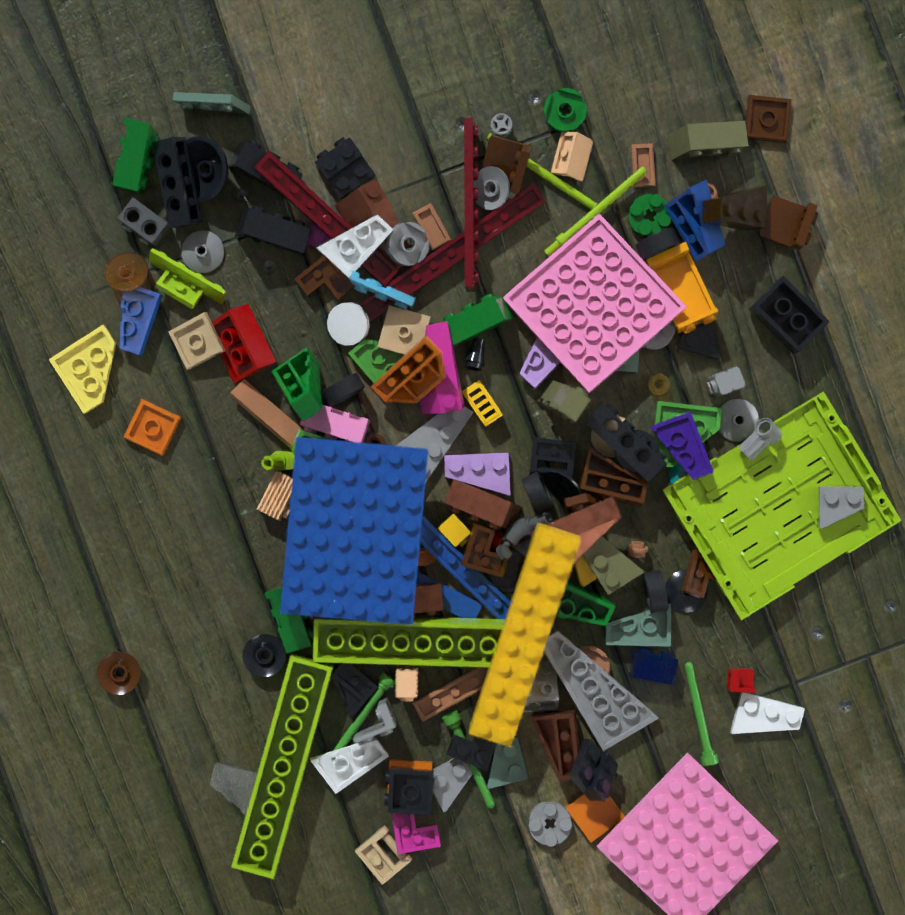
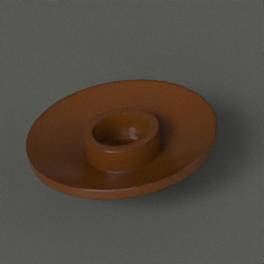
(108, 675)

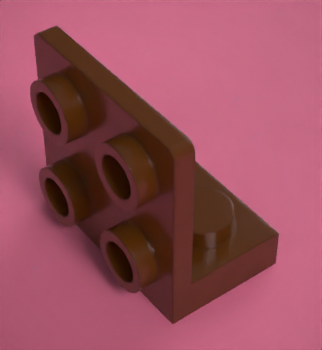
(509, 157)

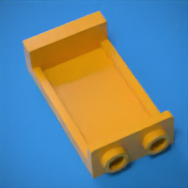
(682, 277)

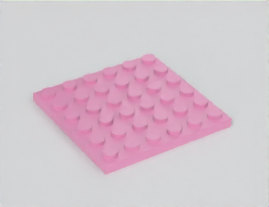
(594, 303)
(687, 841)

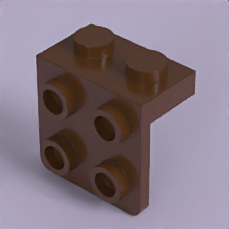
(789, 223)

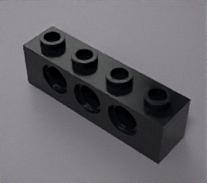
(177, 182)
(598, 423)

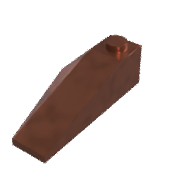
(365, 204)
(589, 523)

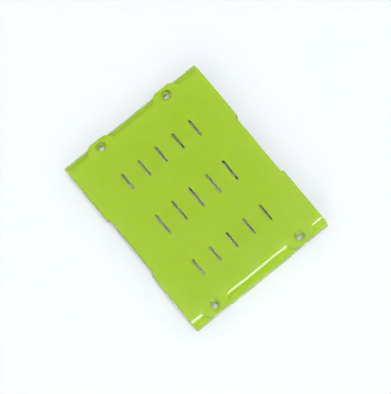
(786, 561)

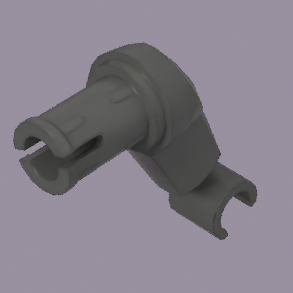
(518, 530)

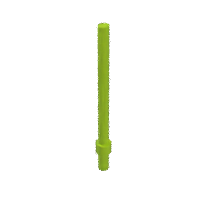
(558, 183)
(563, 238)

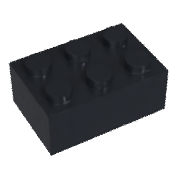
(788, 315)

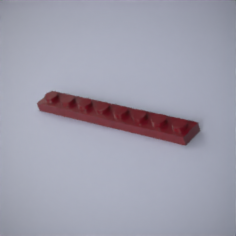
(470, 195)
(318, 212)

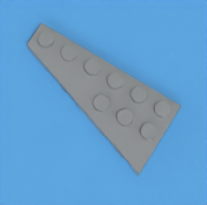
(437, 436)
(602, 701)

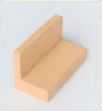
(572, 155)

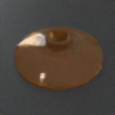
(126, 264)

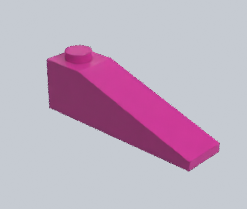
(448, 393)

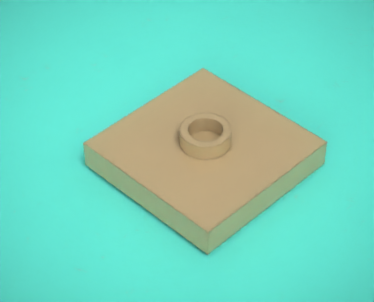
(402, 330)
(196, 341)

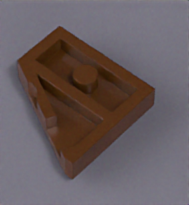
(579, 502)

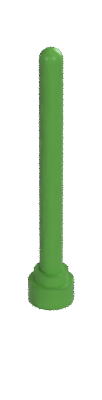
(385, 682)
(452, 720)
(708, 756)

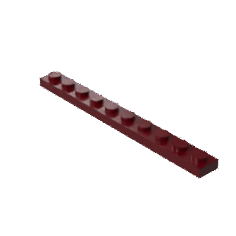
(454, 250)

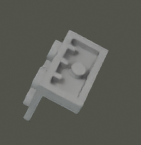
(544, 690)
(384, 713)

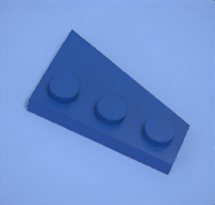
(138, 314)

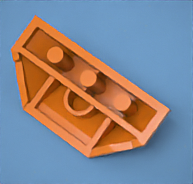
(412, 374)

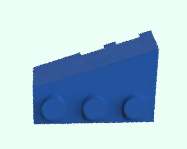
(687, 217)

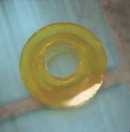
(665, 384)

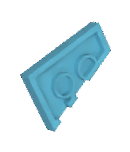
(401, 299)

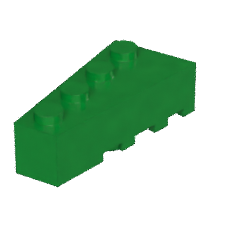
(584, 605)

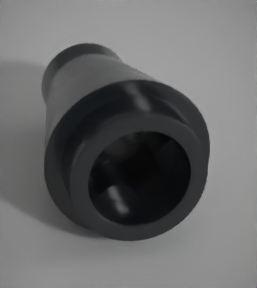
(476, 355)

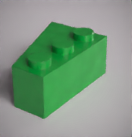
(135, 157)
(478, 318)
(301, 383)
(291, 627)

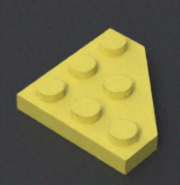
(87, 367)

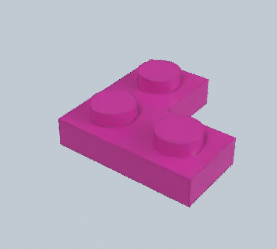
(410, 838)

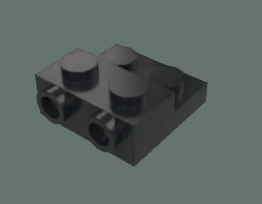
(344, 167)
(594, 771)
(409, 790)

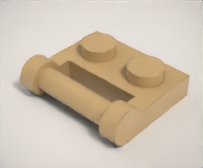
(378, 860)

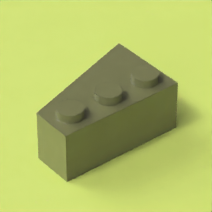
(708, 139)
(563, 400)
(610, 566)

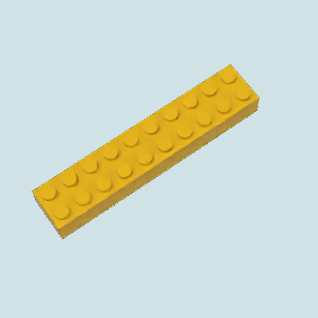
(524, 634)

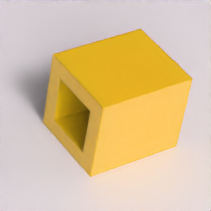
(455, 530)

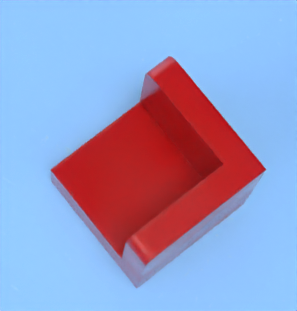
(740, 680)

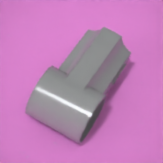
(765, 434)

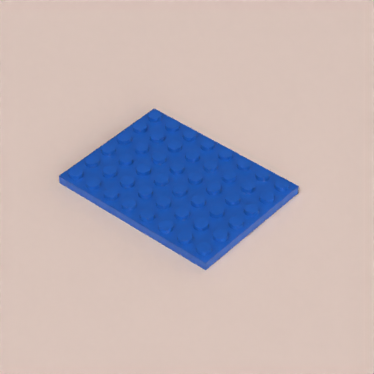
(354, 531)

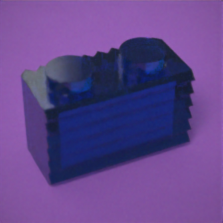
(653, 666)

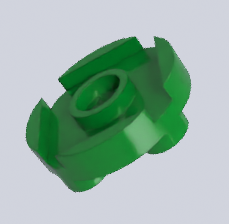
(575, 104)
(638, 209)

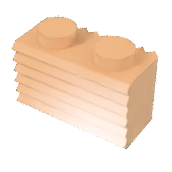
(277, 497)
(407, 682)

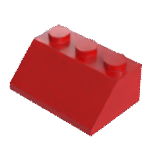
(244, 343)

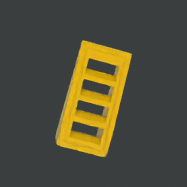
(493, 417)
(584, 572)

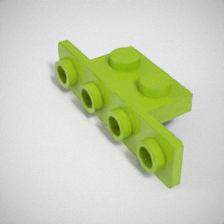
(183, 283)

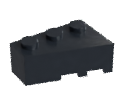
(249, 155)
(273, 229)

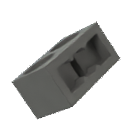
(146, 219)

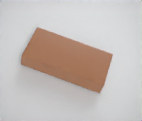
(643, 156)
(434, 228)

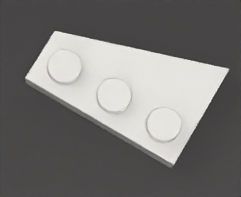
(356, 245)
(765, 715)
(349, 763)

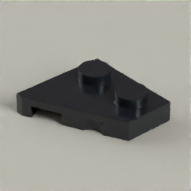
(700, 341)
(353, 687)

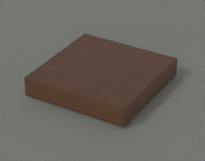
(767, 118)

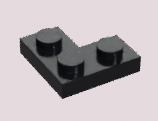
(474, 753)

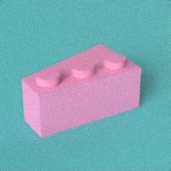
(337, 424)

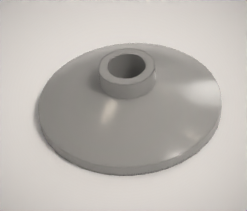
(486, 180)
(202, 262)
(729, 428)

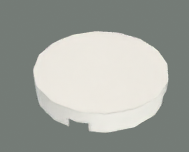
(348, 323)

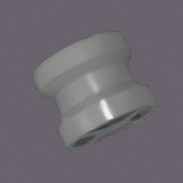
(502, 121)

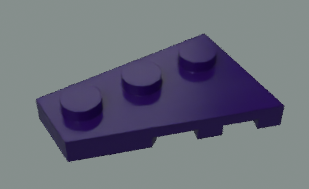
(685, 444)

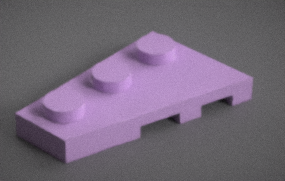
(538, 364)
(481, 470)

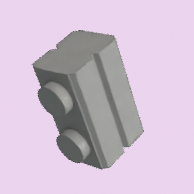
(725, 382)

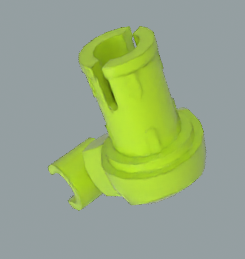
(279, 461)

